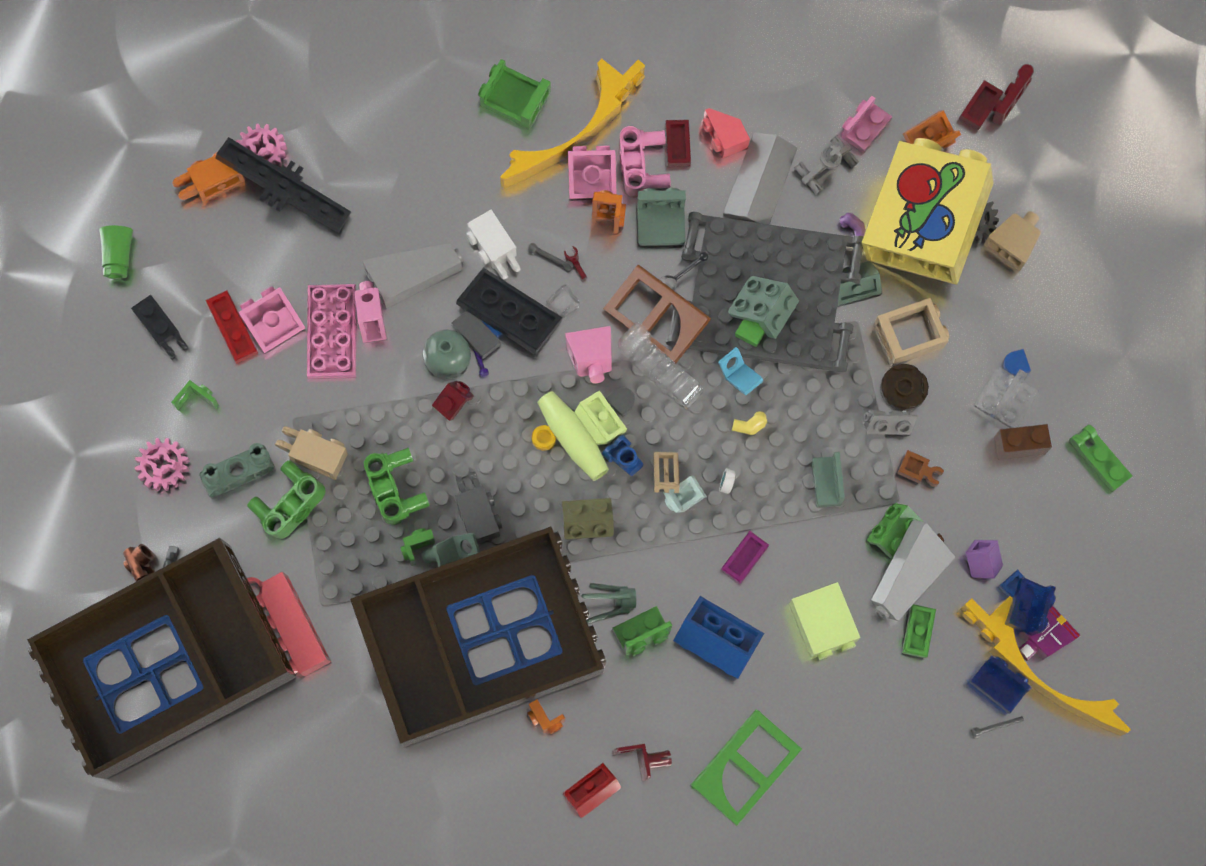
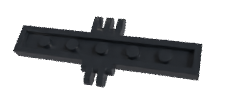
(282, 185)

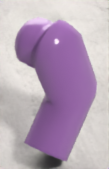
(854, 222)

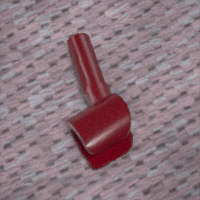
(574, 259)

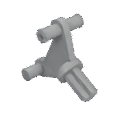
(829, 159)

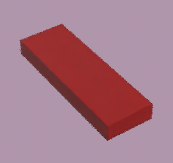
(231, 327)

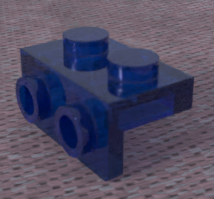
(1030, 607)
(1000, 683)

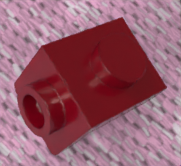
(452, 399)

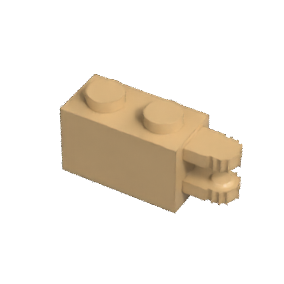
(314, 452)

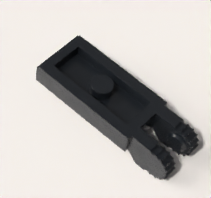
(158, 324)

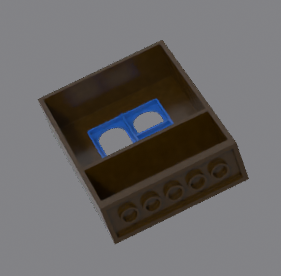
(217, 633)
(426, 660)

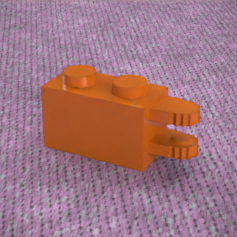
(208, 179)

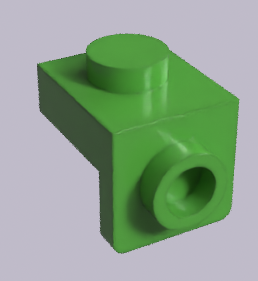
(419, 539)

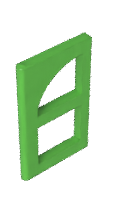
(710, 783)

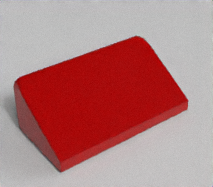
(592, 790)

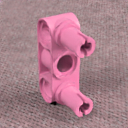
(633, 160)

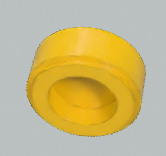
(543, 438)

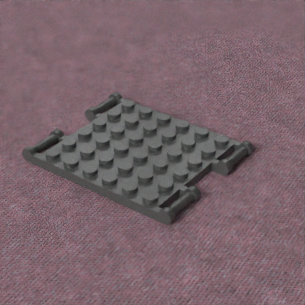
(802, 258)

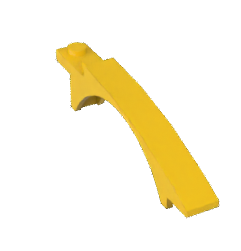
(614, 91)
(994, 630)

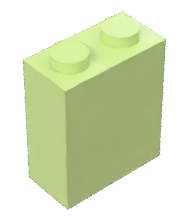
(825, 621)

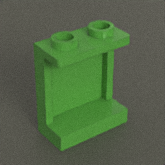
(513, 94)

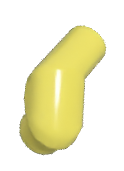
(752, 426)

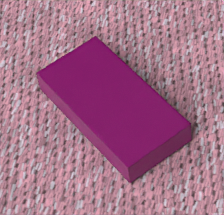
(744, 557)

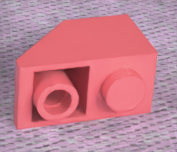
(727, 132)

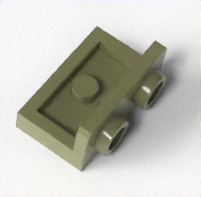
(588, 518)

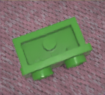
(892, 528)

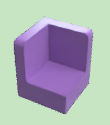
(984, 558)

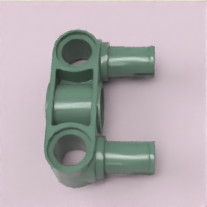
(218, 477)

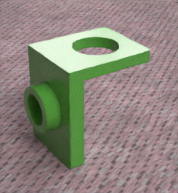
(190, 388)

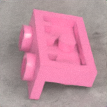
(865, 125)

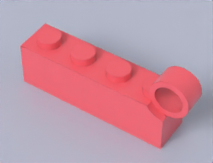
(292, 623)

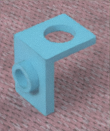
(739, 374)

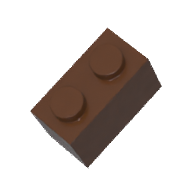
(1022, 442)

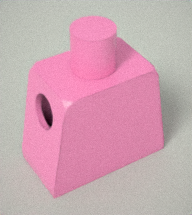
(370, 312)
(591, 352)

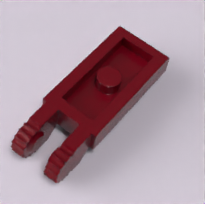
(1013, 94)

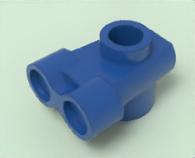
(620, 453)

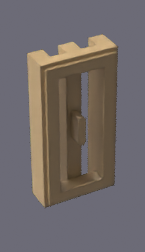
(666, 485)

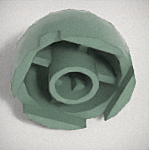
(446, 354)

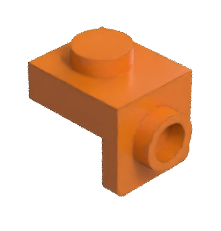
(539, 717)

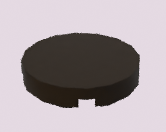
(904, 387)

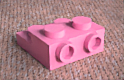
(591, 171)
(270, 318)

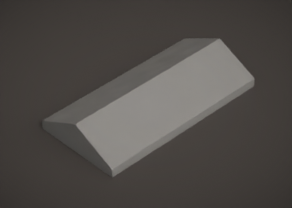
(760, 179)

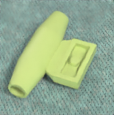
(583, 430)

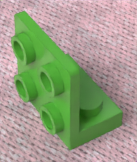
(642, 630)

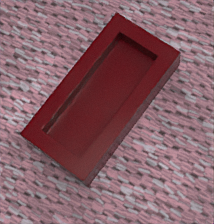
(981, 105)
(678, 143)

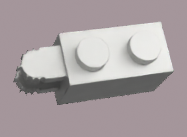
(492, 242)

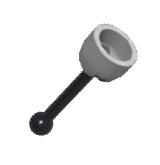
(672, 281)

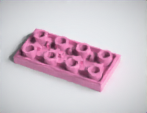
(331, 331)

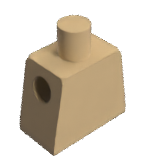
(1015, 239)

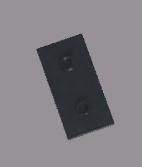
(509, 310)

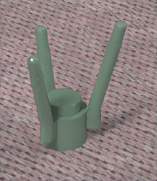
(623, 596)

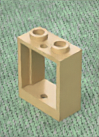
(890, 341)

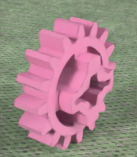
(259, 138)
(160, 474)

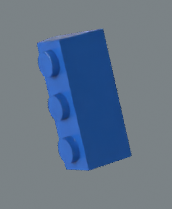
(718, 637)

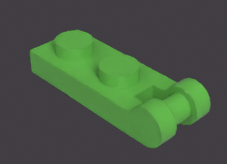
(1100, 458)

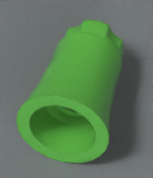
(115, 250)

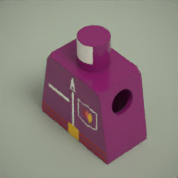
(1053, 638)

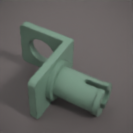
(450, 550)

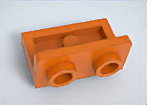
(933, 128)
(609, 207)

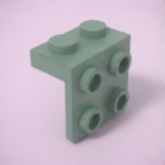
(661, 217)
(765, 303)

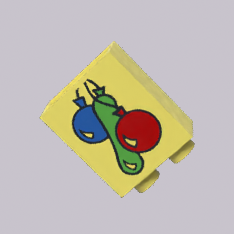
(928, 210)

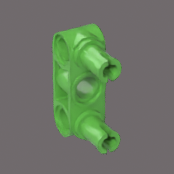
(385, 489)
(292, 506)

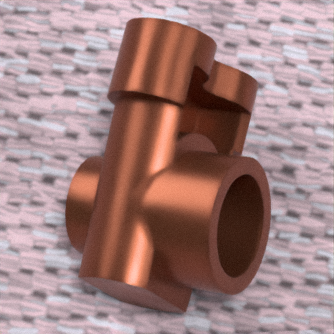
(137, 561)

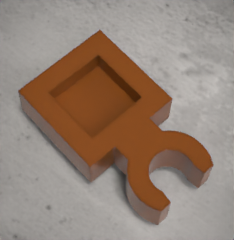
(916, 467)

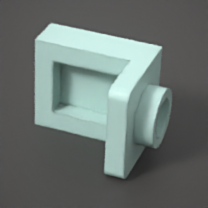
(689, 494)

